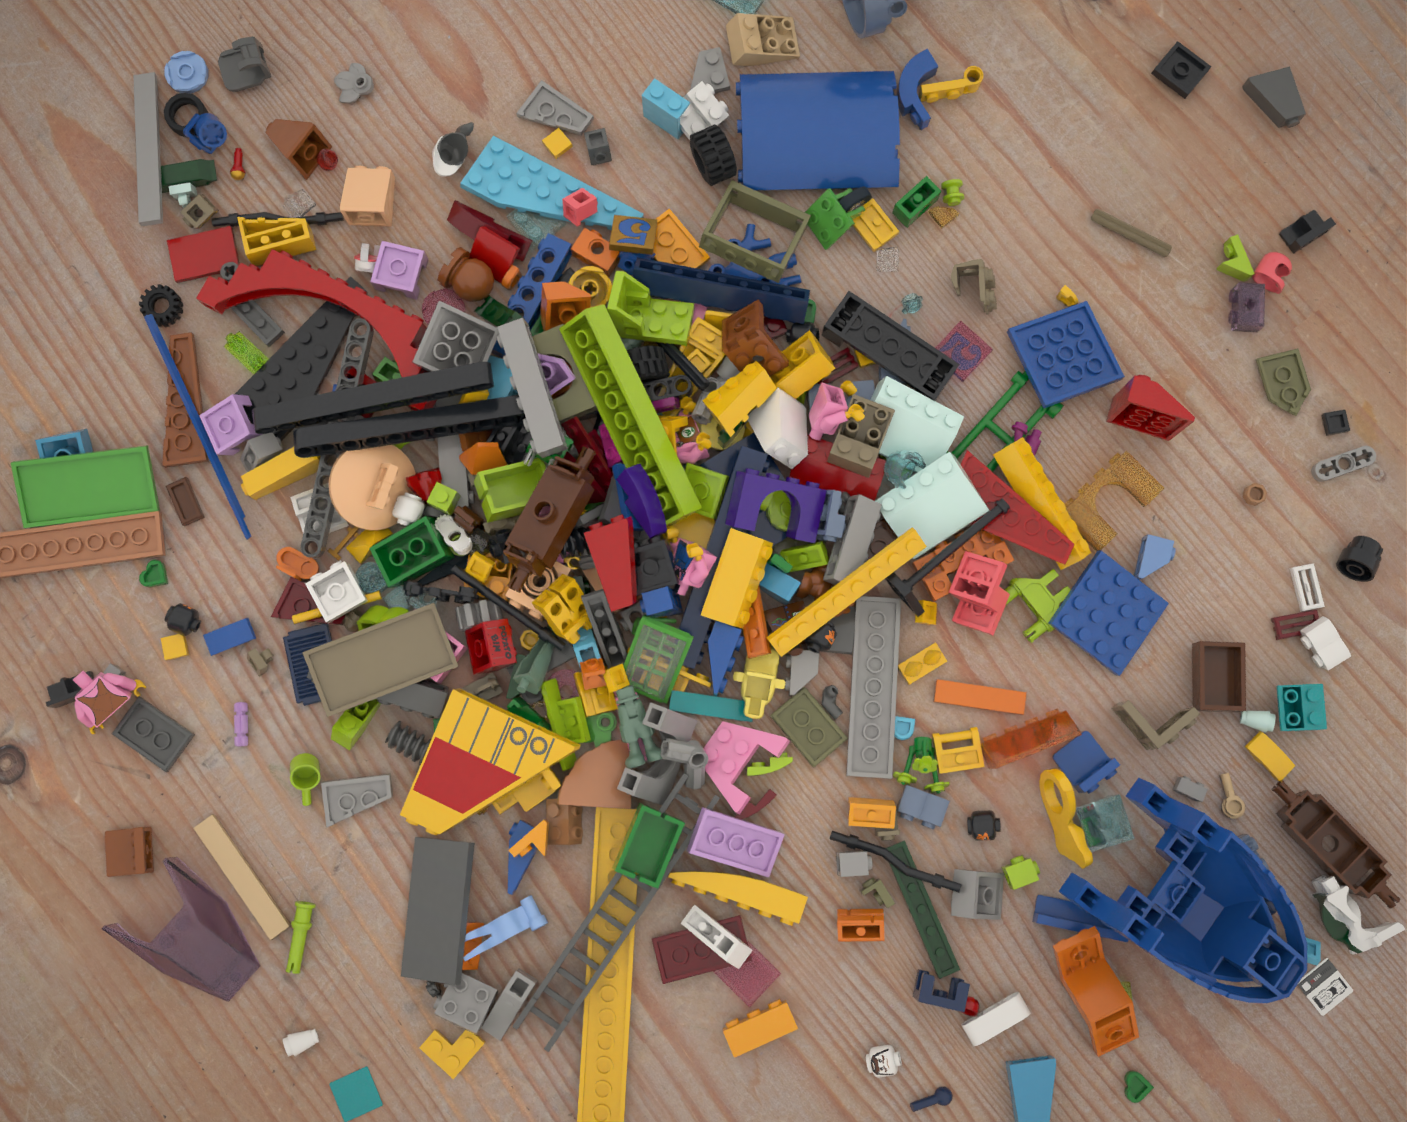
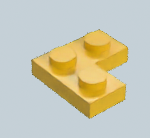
(451, 1056)

